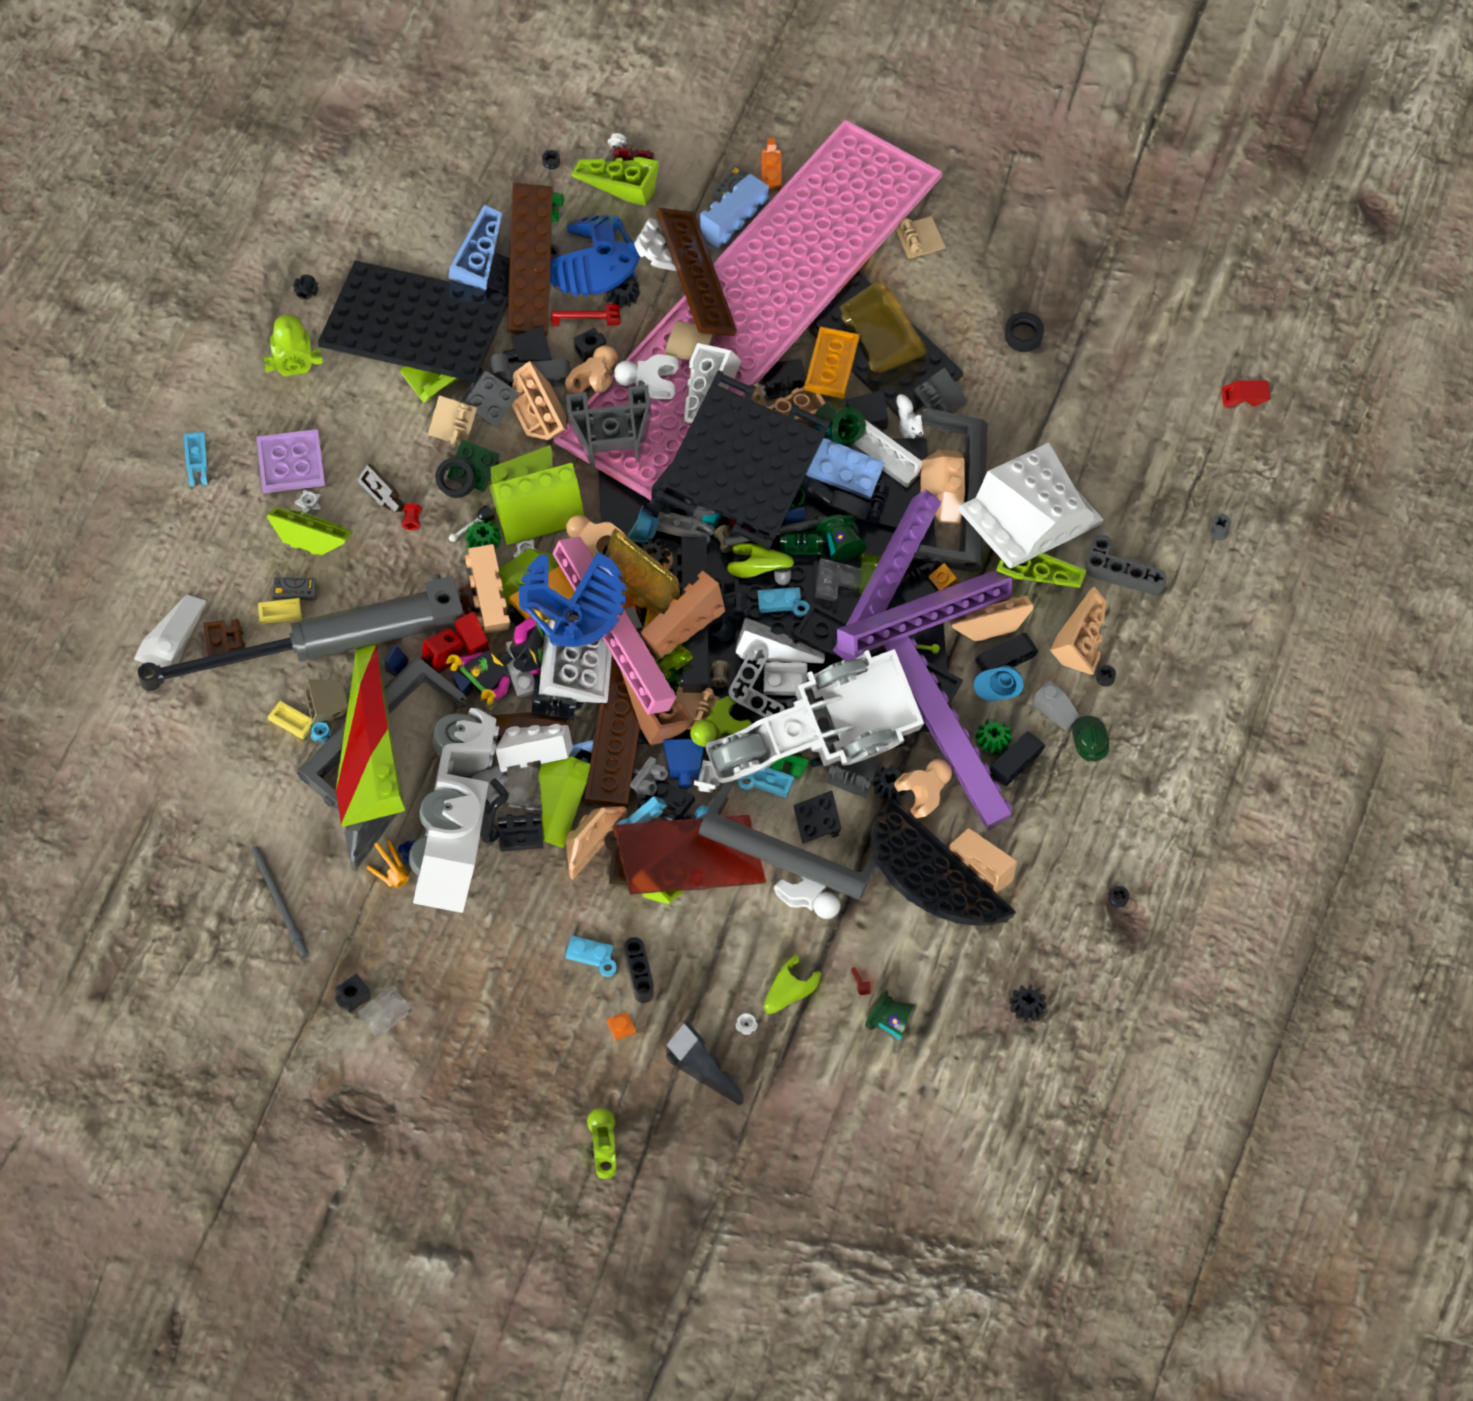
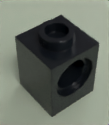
(589, 337)
(356, 985)

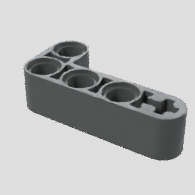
(553, 370)
(1155, 577)

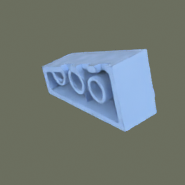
(733, 210)
(476, 254)

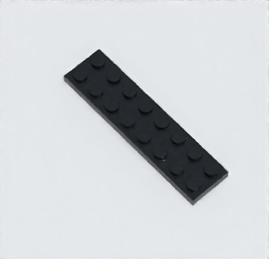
(820, 633)

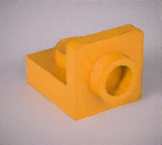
(943, 577)

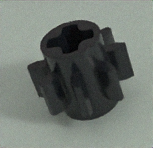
(305, 287)

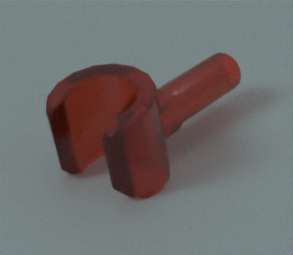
(862, 987)

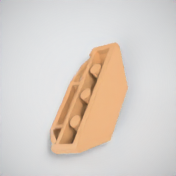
(537, 404)
(945, 478)
(994, 619)
(590, 836)

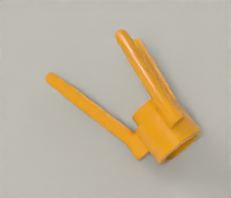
(396, 874)

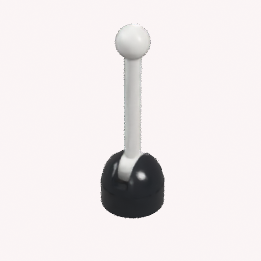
(483, 513)

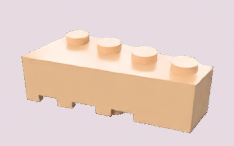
(487, 588)

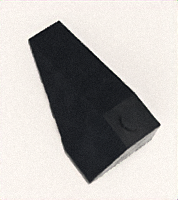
(690, 1056)

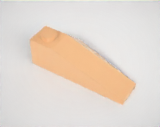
(1079, 638)

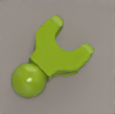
(718, 724)
(601, 1124)

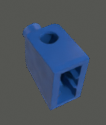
(683, 761)

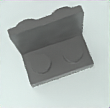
(490, 397)

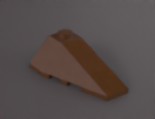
(524, 720)

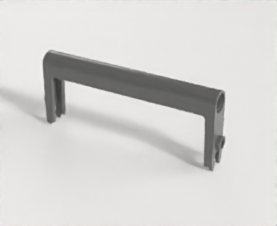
(975, 451)
(396, 692)
(782, 853)

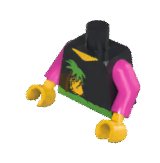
(528, 645)
(486, 673)

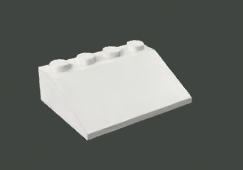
(575, 671)

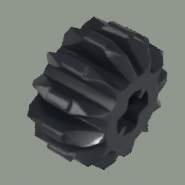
(624, 293)
(657, 549)
(884, 783)
(1025, 995)

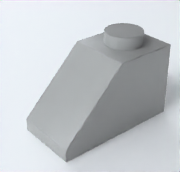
(1055, 705)

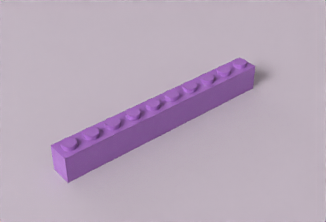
(895, 560)
(924, 613)
(950, 737)

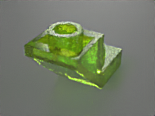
(868, 566)

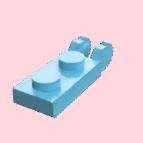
(195, 456)

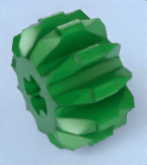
(483, 534)
(1001, 735)

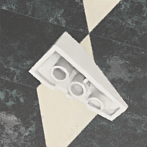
(704, 366)
(169, 638)

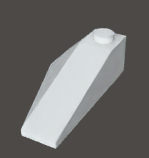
(779, 647)

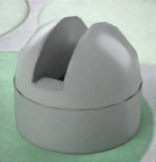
(782, 576)

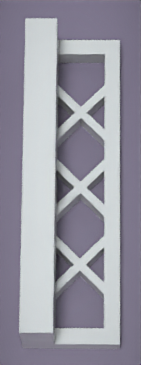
(896, 464)

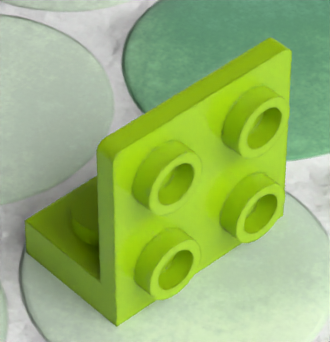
(426, 383)

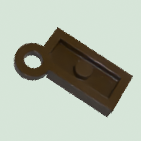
(617, 873)

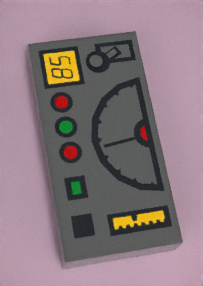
(733, 177)
(294, 588)

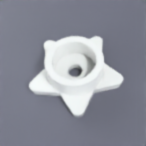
(308, 496)
(522, 546)

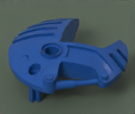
(597, 267)
(594, 602)

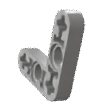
(748, 692)

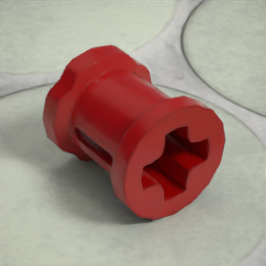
(411, 519)

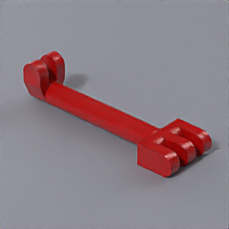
(611, 315)

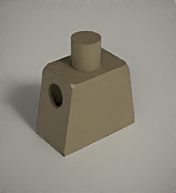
(326, 700)

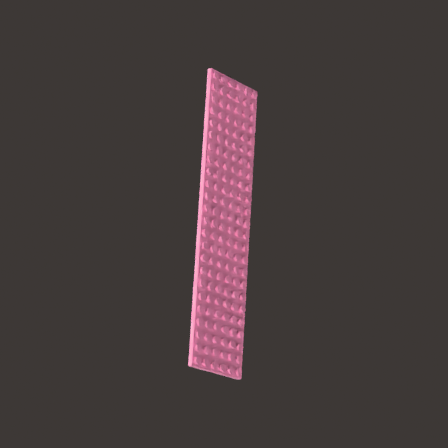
(777, 279)

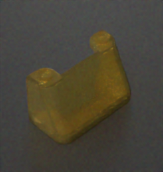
(883, 327)

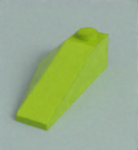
(561, 792)

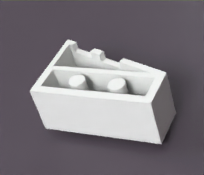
(533, 744)

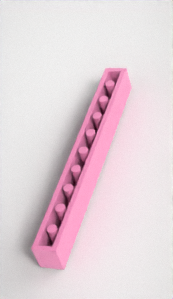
(623, 639)

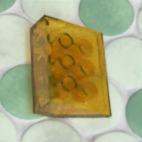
(643, 576)

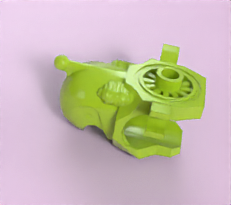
(291, 348)

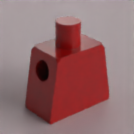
(439, 648)

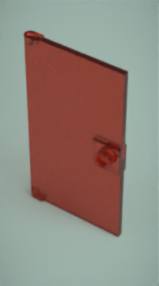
(677, 858)

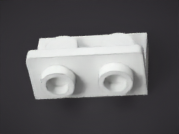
(784, 677)

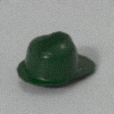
(1090, 738)

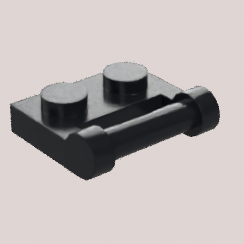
(675, 798)

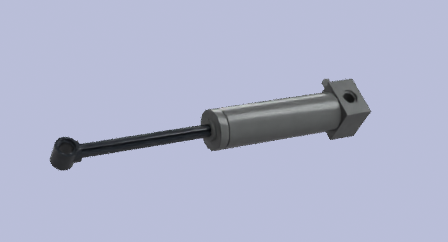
(338, 632)

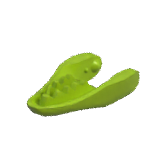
(759, 562)
(788, 989)

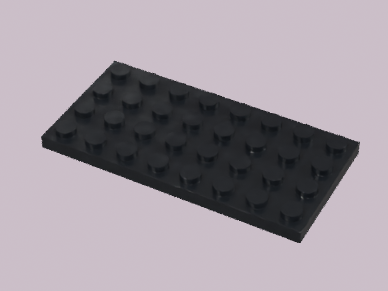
(897, 380)
(786, 622)

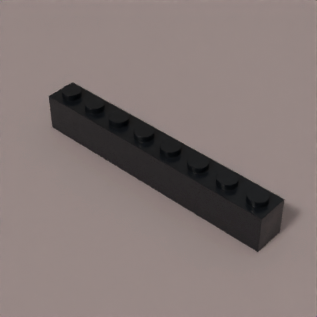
(694, 561)

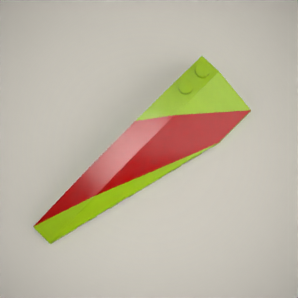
(368, 765)

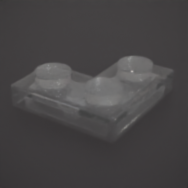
(832, 574)

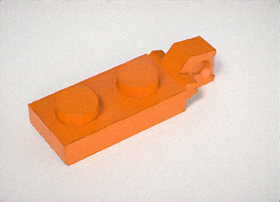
(771, 165)

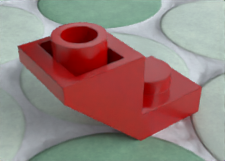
(1251, 391)
(471, 634)

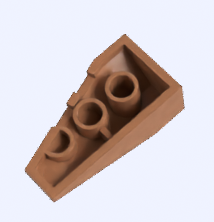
(660, 725)

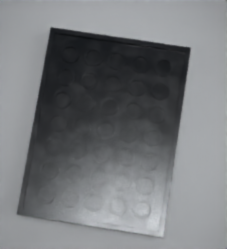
(414, 321)

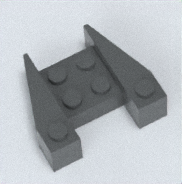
(610, 427)

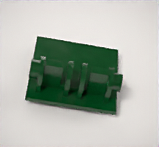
(479, 458)
(801, 542)

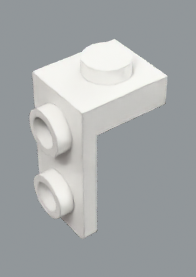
(707, 779)

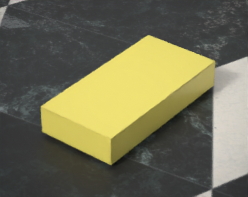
(279, 611)
(291, 719)

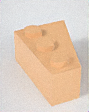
(985, 860)

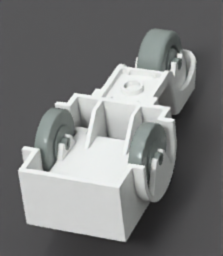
(840, 713)
(456, 810)

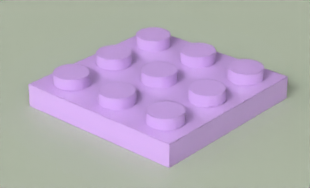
(290, 461)

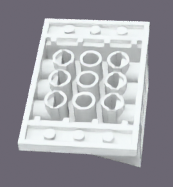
(1029, 507)

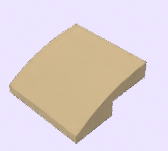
(684, 340)

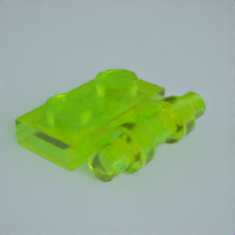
(675, 659)

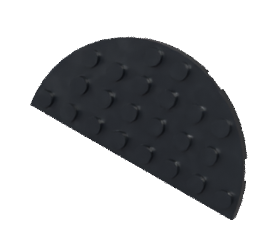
(930, 872)

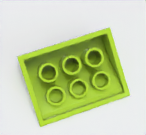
(537, 503)

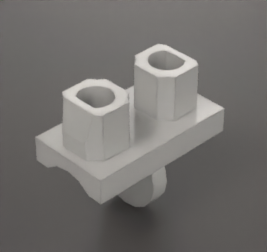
(644, 779)

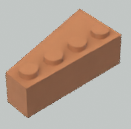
(684, 616)

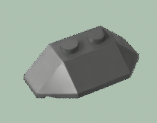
(363, 836)

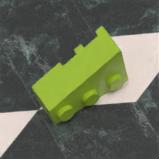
(522, 465)

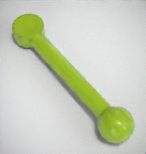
(934, 648)

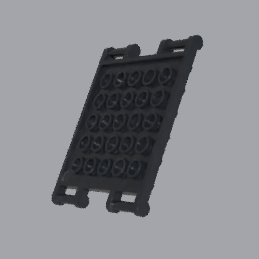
(743, 460)

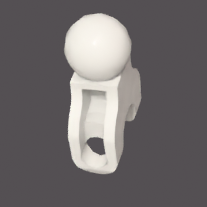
(649, 373)
(809, 895)

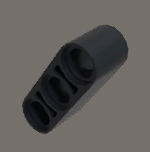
(1009, 653)
(1017, 758)
(639, 979)

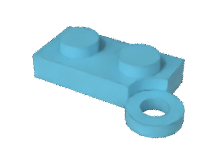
(781, 600)
(769, 781)
(650, 810)
(592, 953)

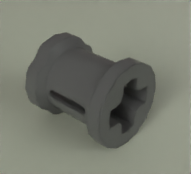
(1220, 527)

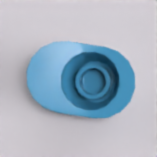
(644, 527)
(998, 683)

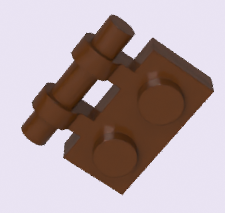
(217, 634)

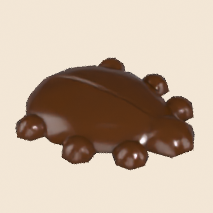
(466, 599)

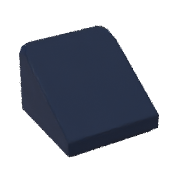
(795, 515)
(395, 660)
(462, 683)

